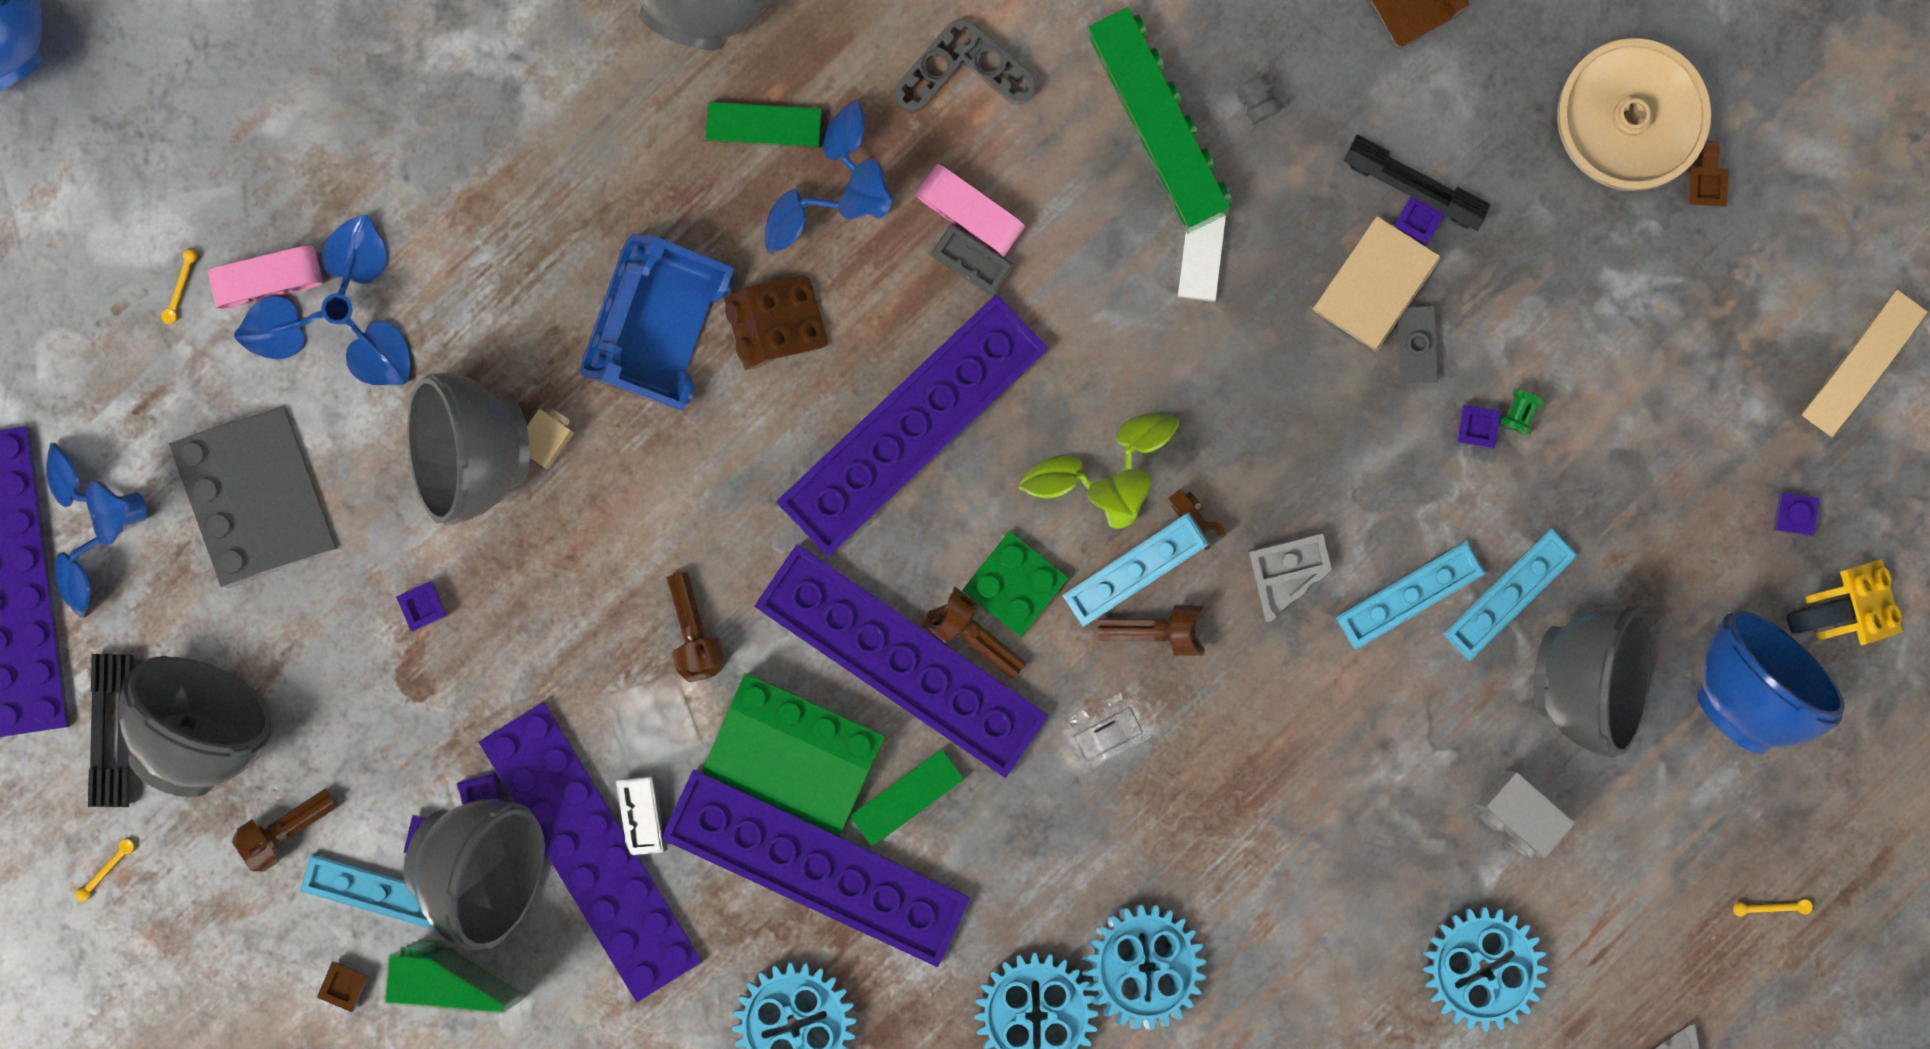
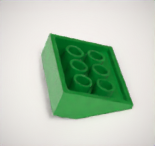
(792, 754)
(444, 979)

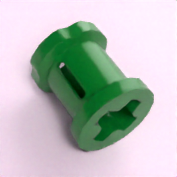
(1522, 412)

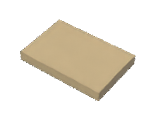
(1376, 283)

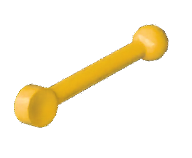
(169, 315)
(126, 846)
(1803, 906)

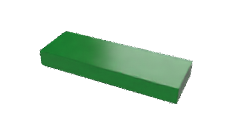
(763, 125)
(906, 797)

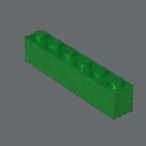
(1158, 119)

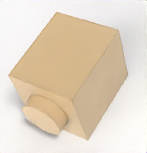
(548, 436)

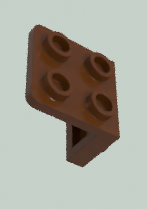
(1415, 18)
(775, 321)

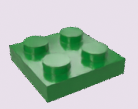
(1014, 584)

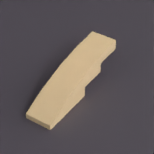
(1864, 362)

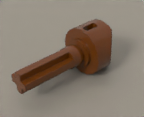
(957, 620)
(1178, 630)
(695, 644)
(278, 832)

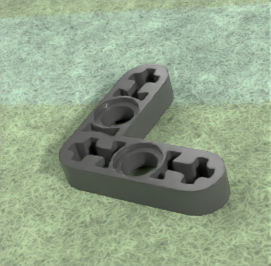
(969, 57)

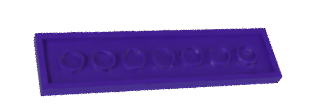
(912, 425)
(29, 646)
(901, 660)
(591, 852)
(815, 868)

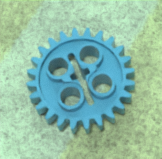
(1177, 963)
(782, 991)
(1501, 1000)
(1070, 1013)

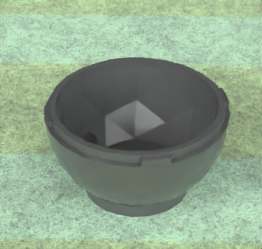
(700, 22)
(464, 446)
(1596, 678)
(223, 712)
(476, 870)

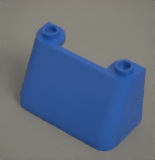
(654, 319)

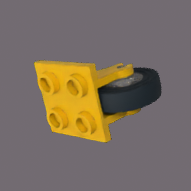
(1869, 602)

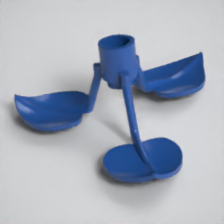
(863, 194)
(378, 354)
(108, 516)

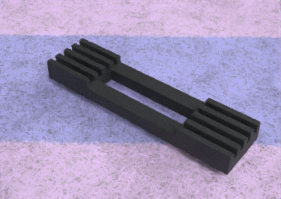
(1374, 160)
(107, 786)

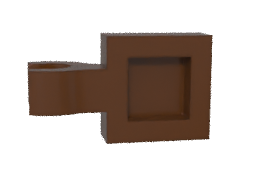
(1707, 183)
(1189, 503)

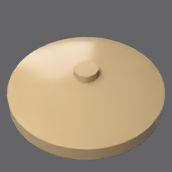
(1634, 114)

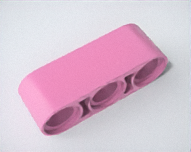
(969, 209)
(265, 277)

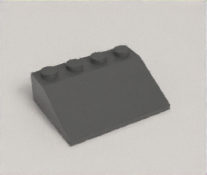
(252, 497)

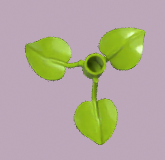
(1120, 493)

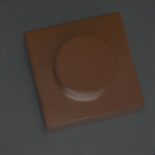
(342, 986)

